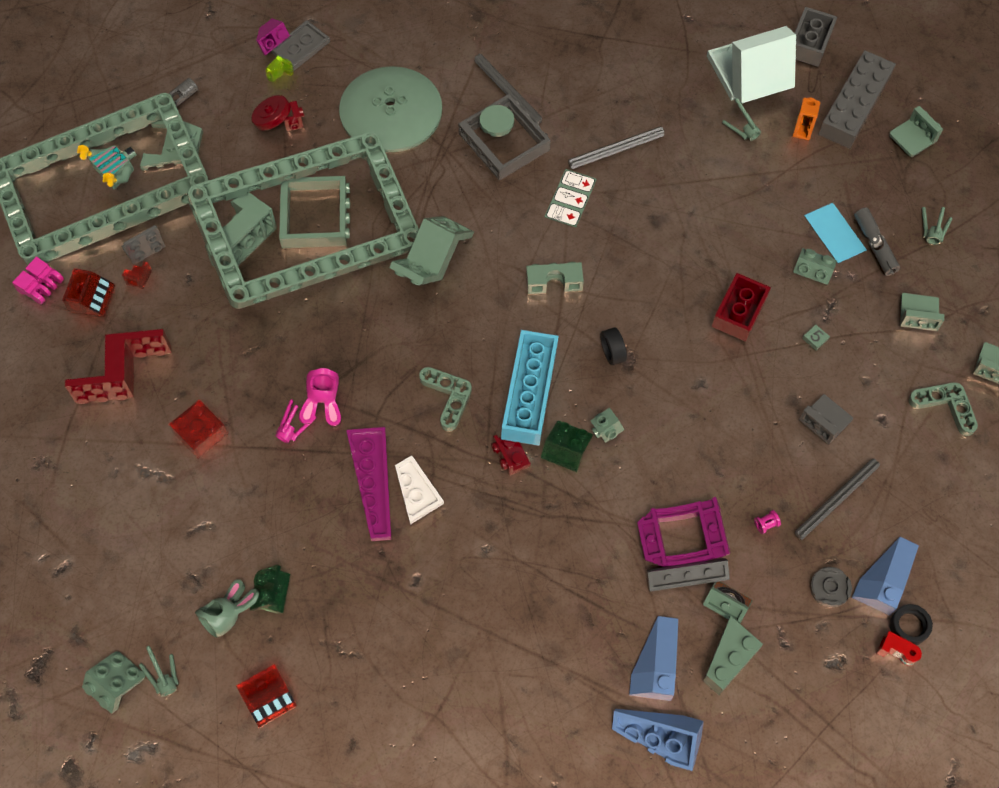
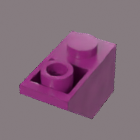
(271, 35)

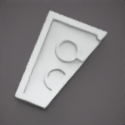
(417, 490)

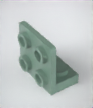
(920, 312)
(988, 363)

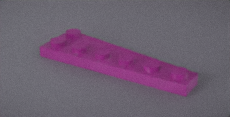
(371, 468)

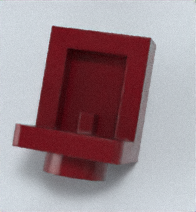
(294, 122)

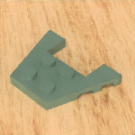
(169, 153)

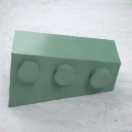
(731, 656)

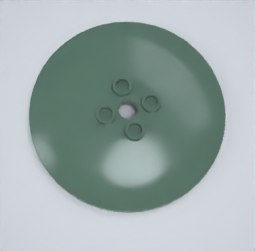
(399, 125)

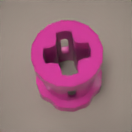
(772, 517)

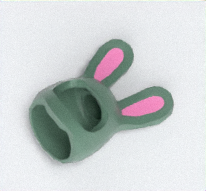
(222, 613)

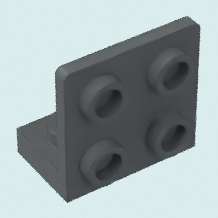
(143, 245)
(826, 418)

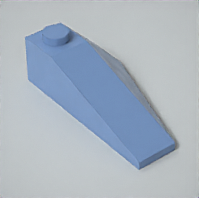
(886, 580)
(656, 665)

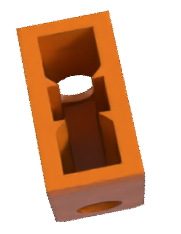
(808, 111)

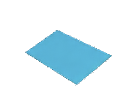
(835, 232)

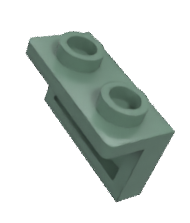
(815, 266)

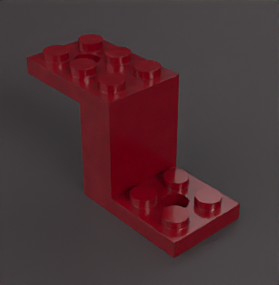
(119, 366)

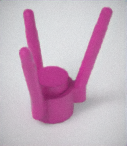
(285, 430)

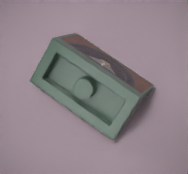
(727, 601)

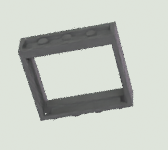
(467, 128)

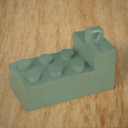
(248, 227)

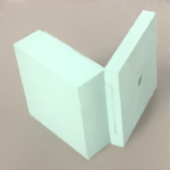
(756, 64)

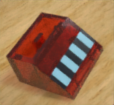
(88, 293)
(266, 696)

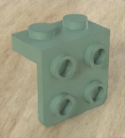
(917, 132)
(111, 680)

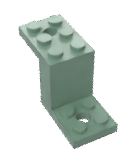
(431, 250)

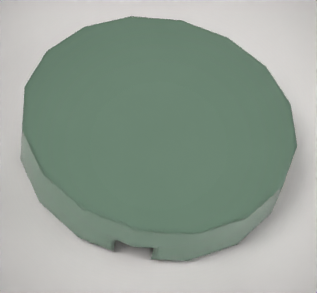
(496, 120)

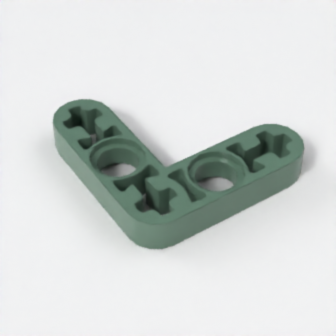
(455, 395)
(952, 399)

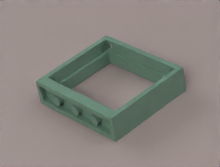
(314, 239)

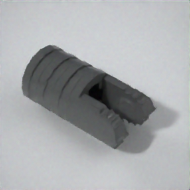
(184, 91)

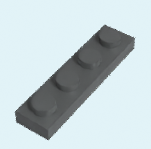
(688, 574)

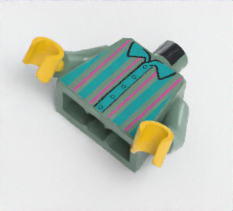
(110, 163)

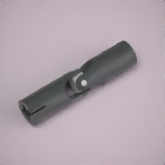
(871, 230)

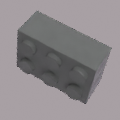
(813, 35)

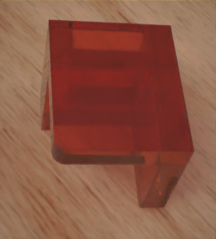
(138, 276)

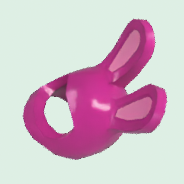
(321, 388)

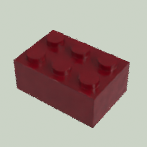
(741, 307)

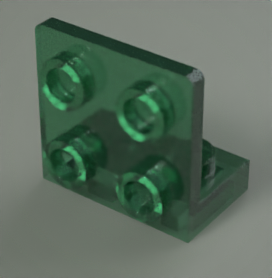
(566, 445)

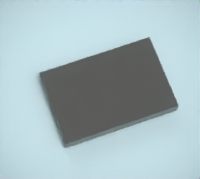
(302, 44)

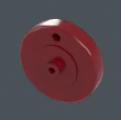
(271, 112)

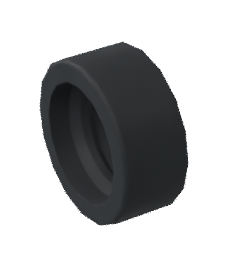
(613, 346)
(921, 614)

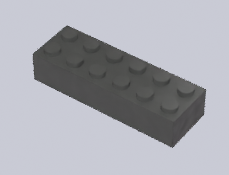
(857, 99)

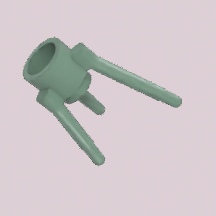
(750, 130)
(935, 234)
(166, 684)

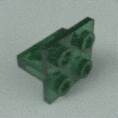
(272, 589)

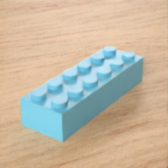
(529, 388)

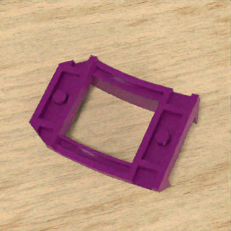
(712, 527)

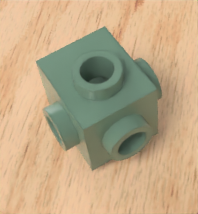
(606, 425)

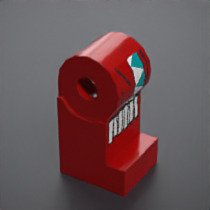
(900, 648)

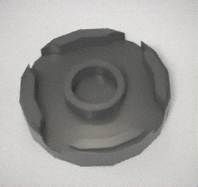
(830, 587)

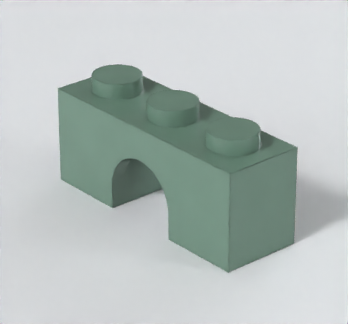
(568, 273)

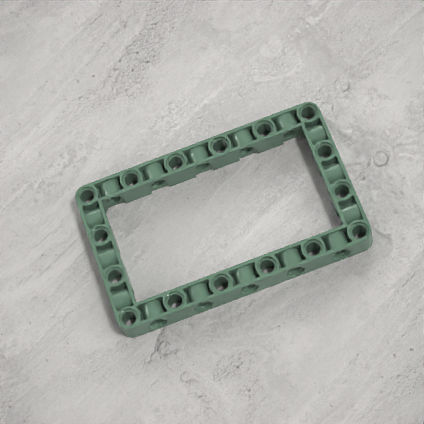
(286, 169)
(113, 219)

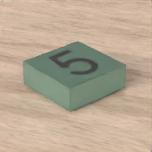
(816, 337)

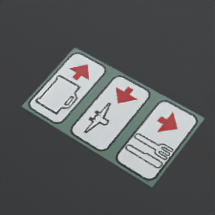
(570, 198)

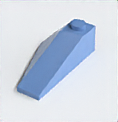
(668, 735)

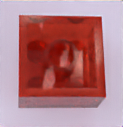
(198, 429)

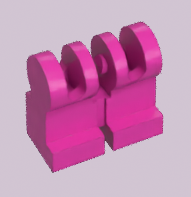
(30, 281)

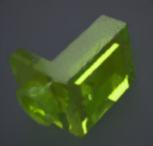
(277, 68)

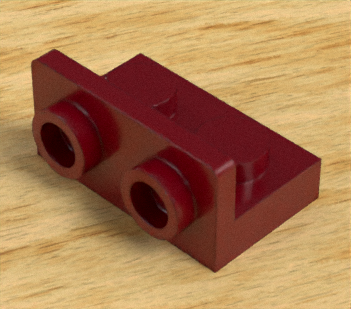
(511, 454)

